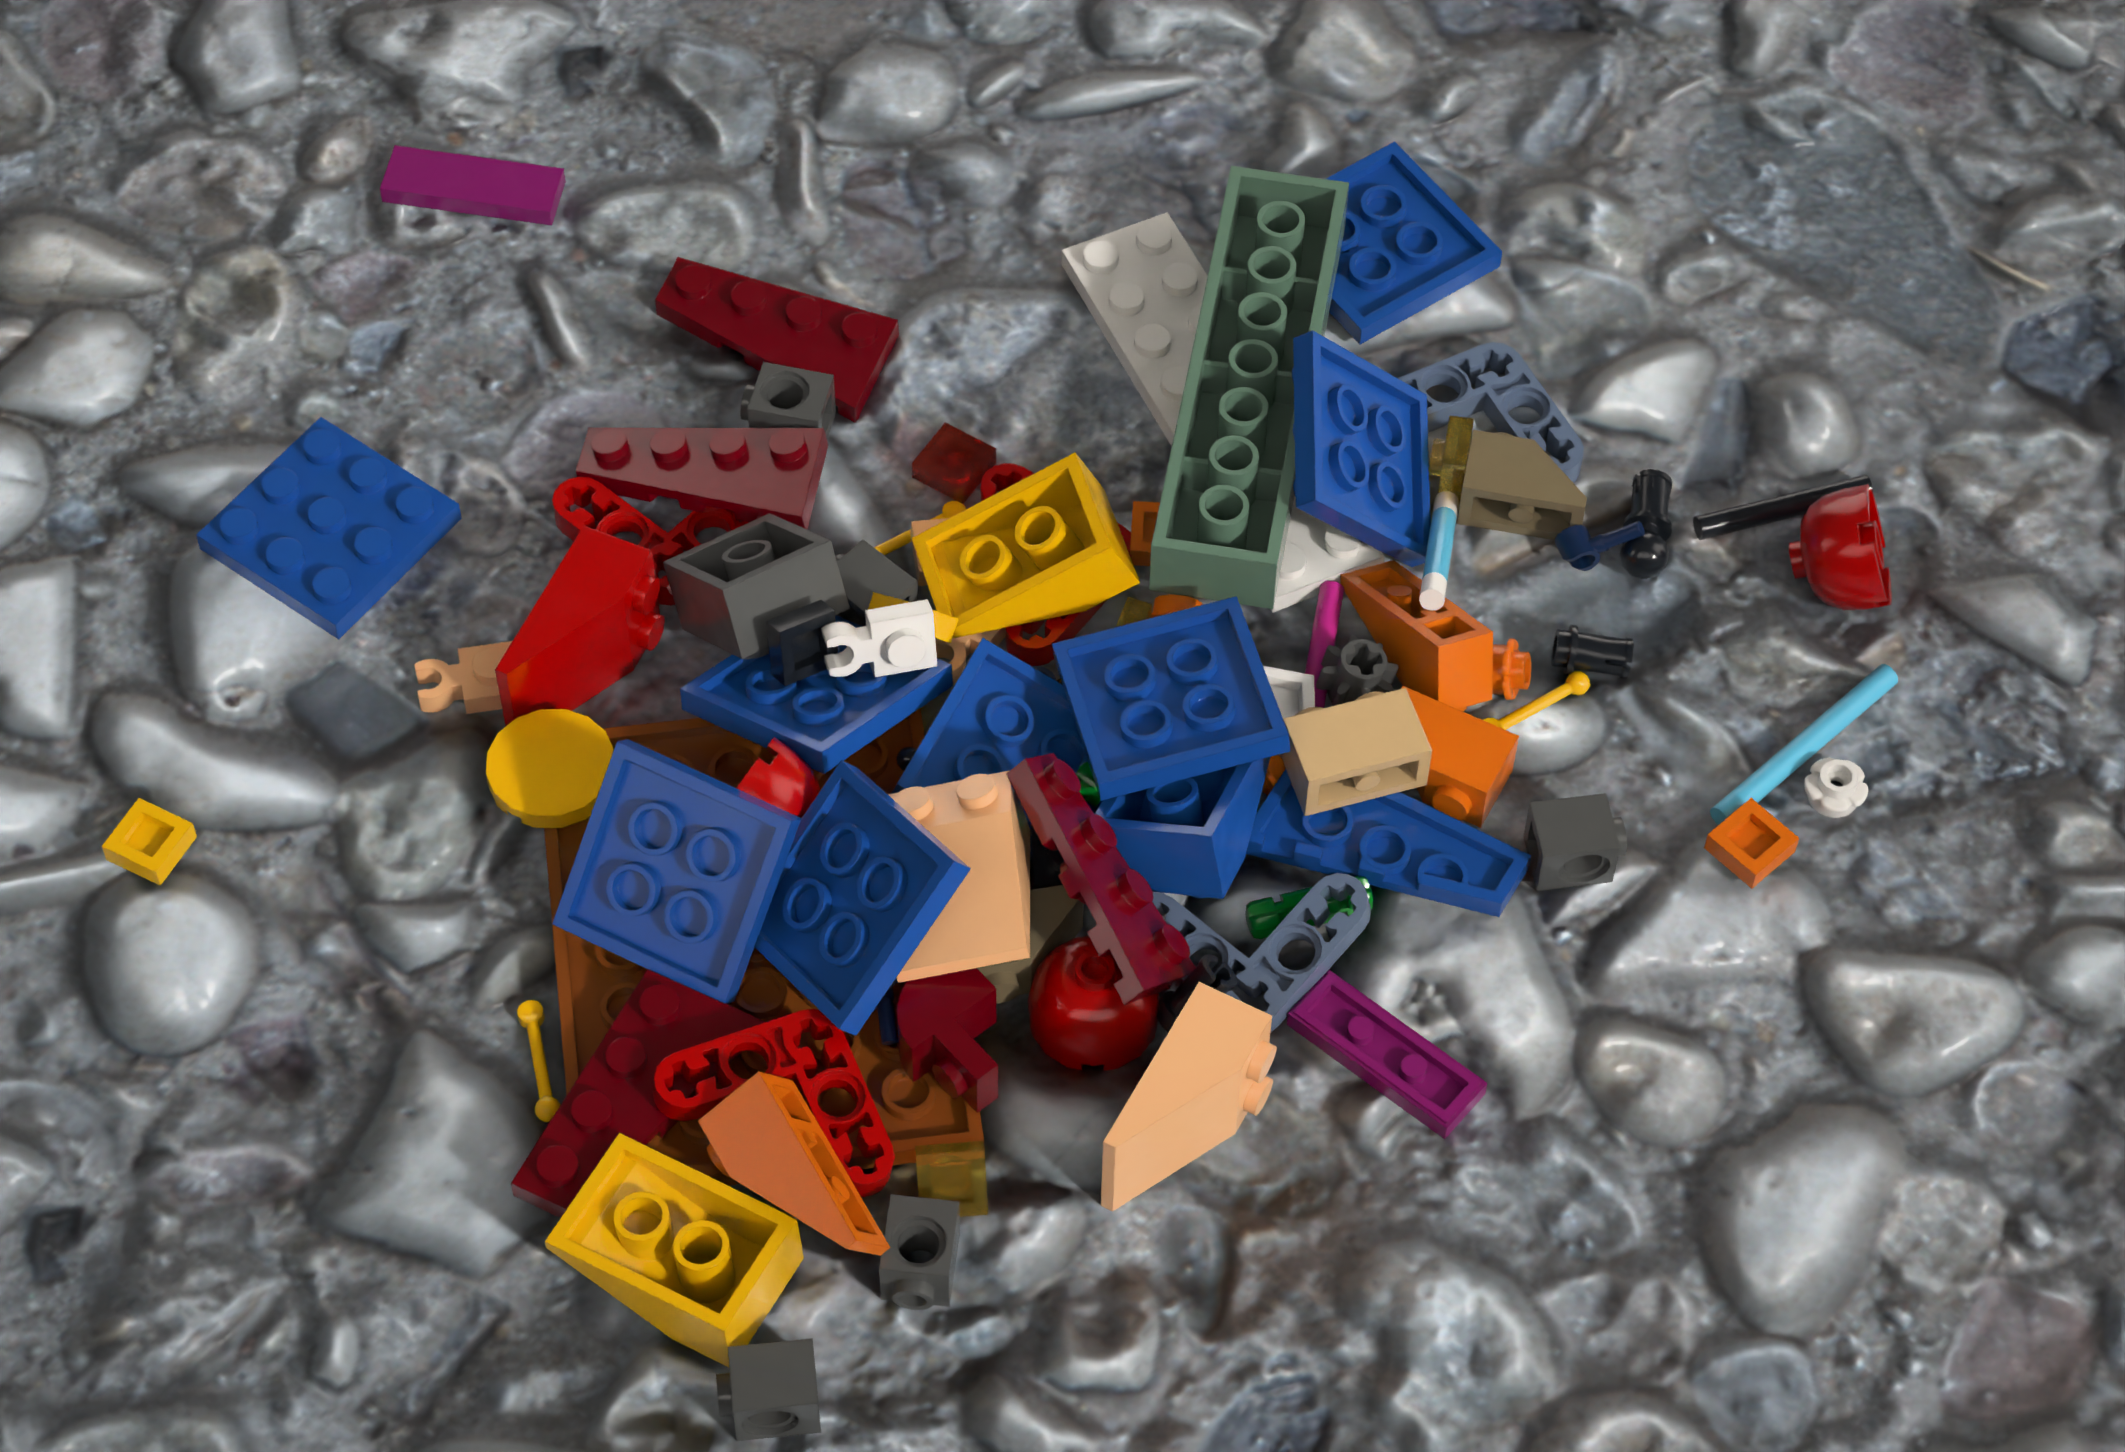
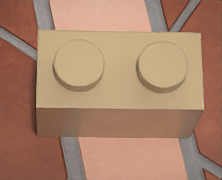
(1356, 751)

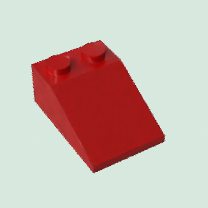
(583, 628)

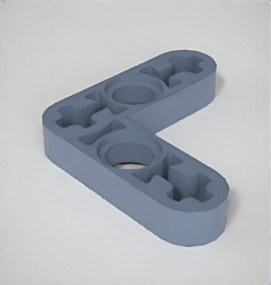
(1497, 397)
(1263, 970)

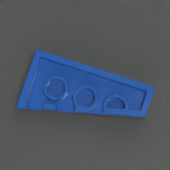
(1393, 845)

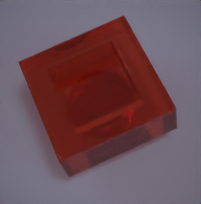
(953, 462)

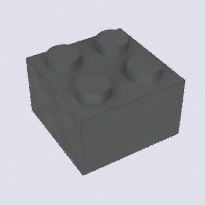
(749, 577)

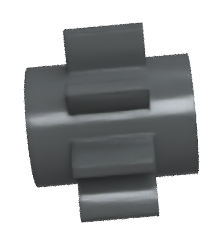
(1355, 671)

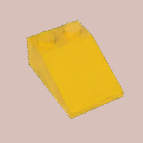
(1027, 552)
(678, 1247)

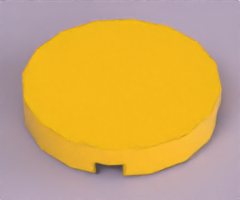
(548, 767)

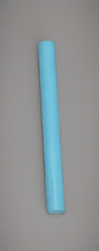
(1808, 742)

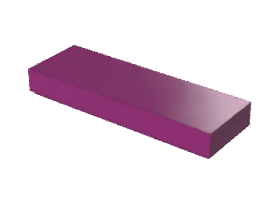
(473, 185)
(1387, 1054)

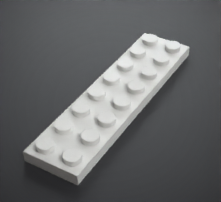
(1148, 304)

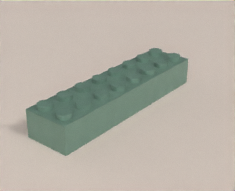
(1233, 440)

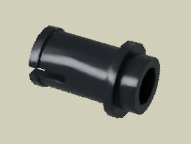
(1591, 652)
(1172, 1002)

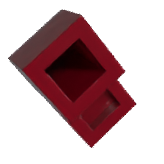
(938, 1031)

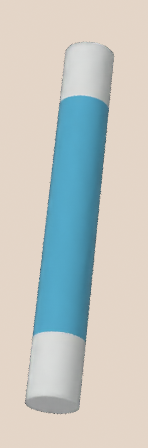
(1439, 551)

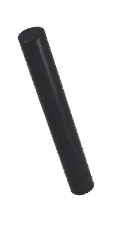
(1768, 510)

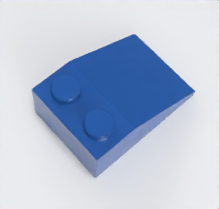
(1189, 831)

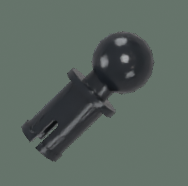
(1648, 554)

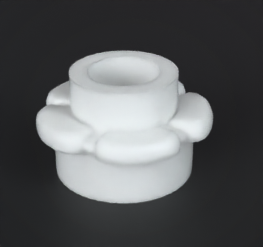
(1832, 799)

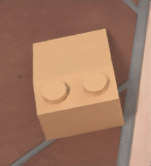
(991, 908)
(1190, 1094)

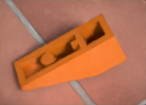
(1436, 651)
(778, 1150)

